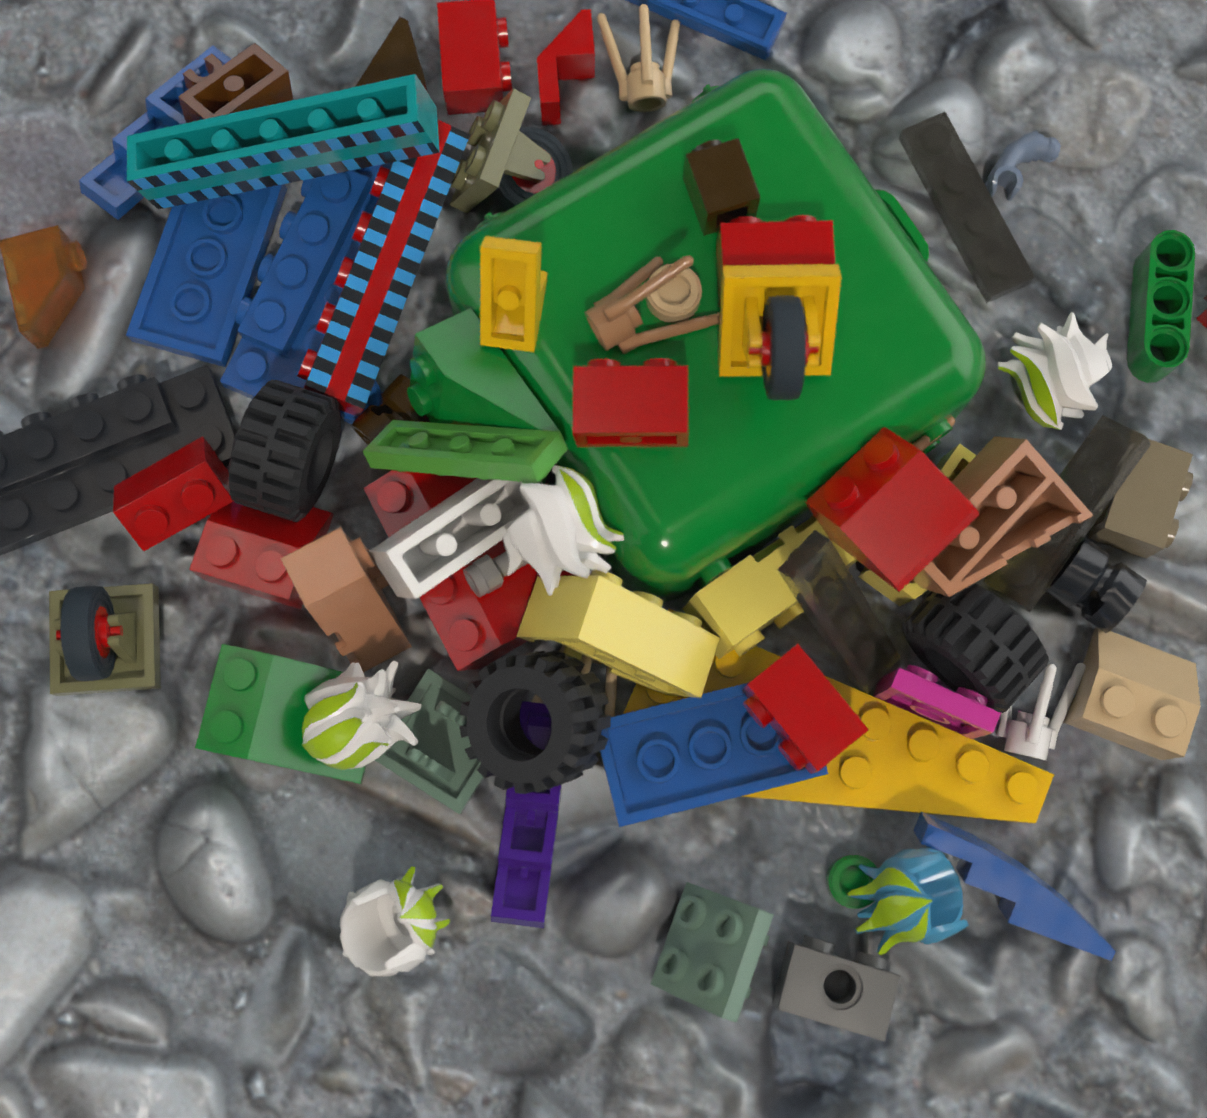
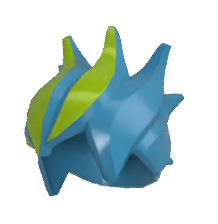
(914, 898)

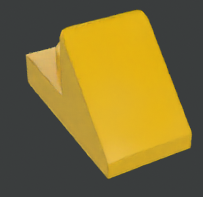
(511, 293)

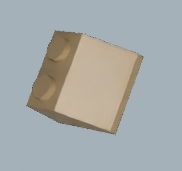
(1136, 696)

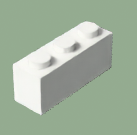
(449, 536)

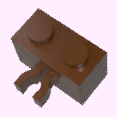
(241, 84)

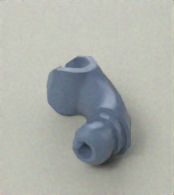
(1024, 150)

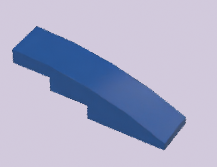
(108, 180)
(1024, 896)

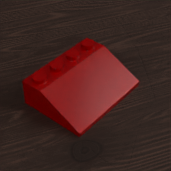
(470, 626)

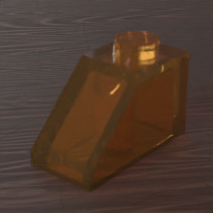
(43, 280)

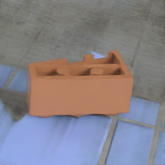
(346, 598)

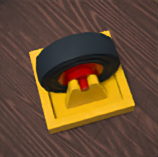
(778, 324)

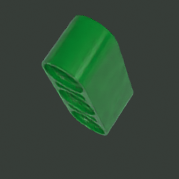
(1172, 288)

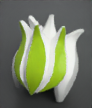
(1057, 372)
(560, 530)
(355, 718)
(390, 925)

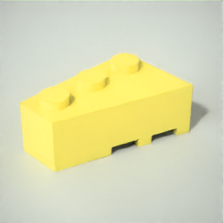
(623, 632)

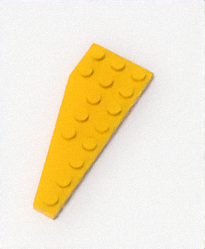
(898, 762)

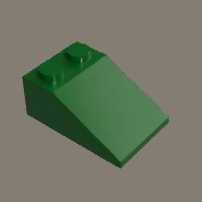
(468, 382)
(260, 711)

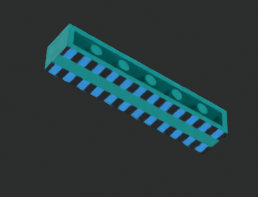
(284, 142)

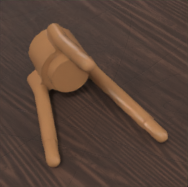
(616, 316)

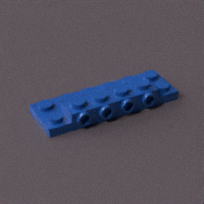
(299, 281)

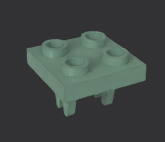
(439, 759)
(712, 951)

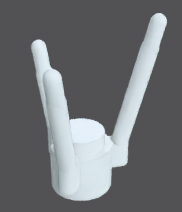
(1033, 733)

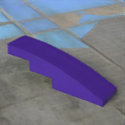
(527, 839)

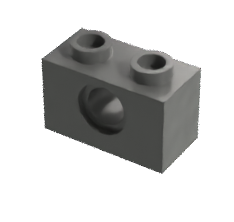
(861, 1010)

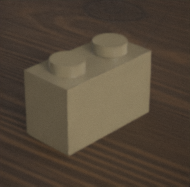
(1145, 505)

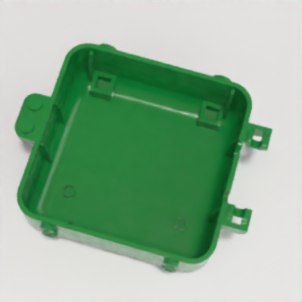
(750, 461)

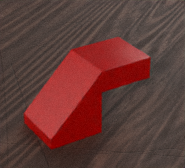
(565, 58)

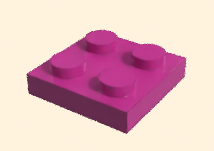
(919, 694)

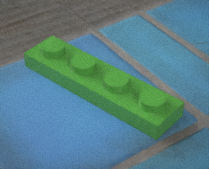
(466, 451)

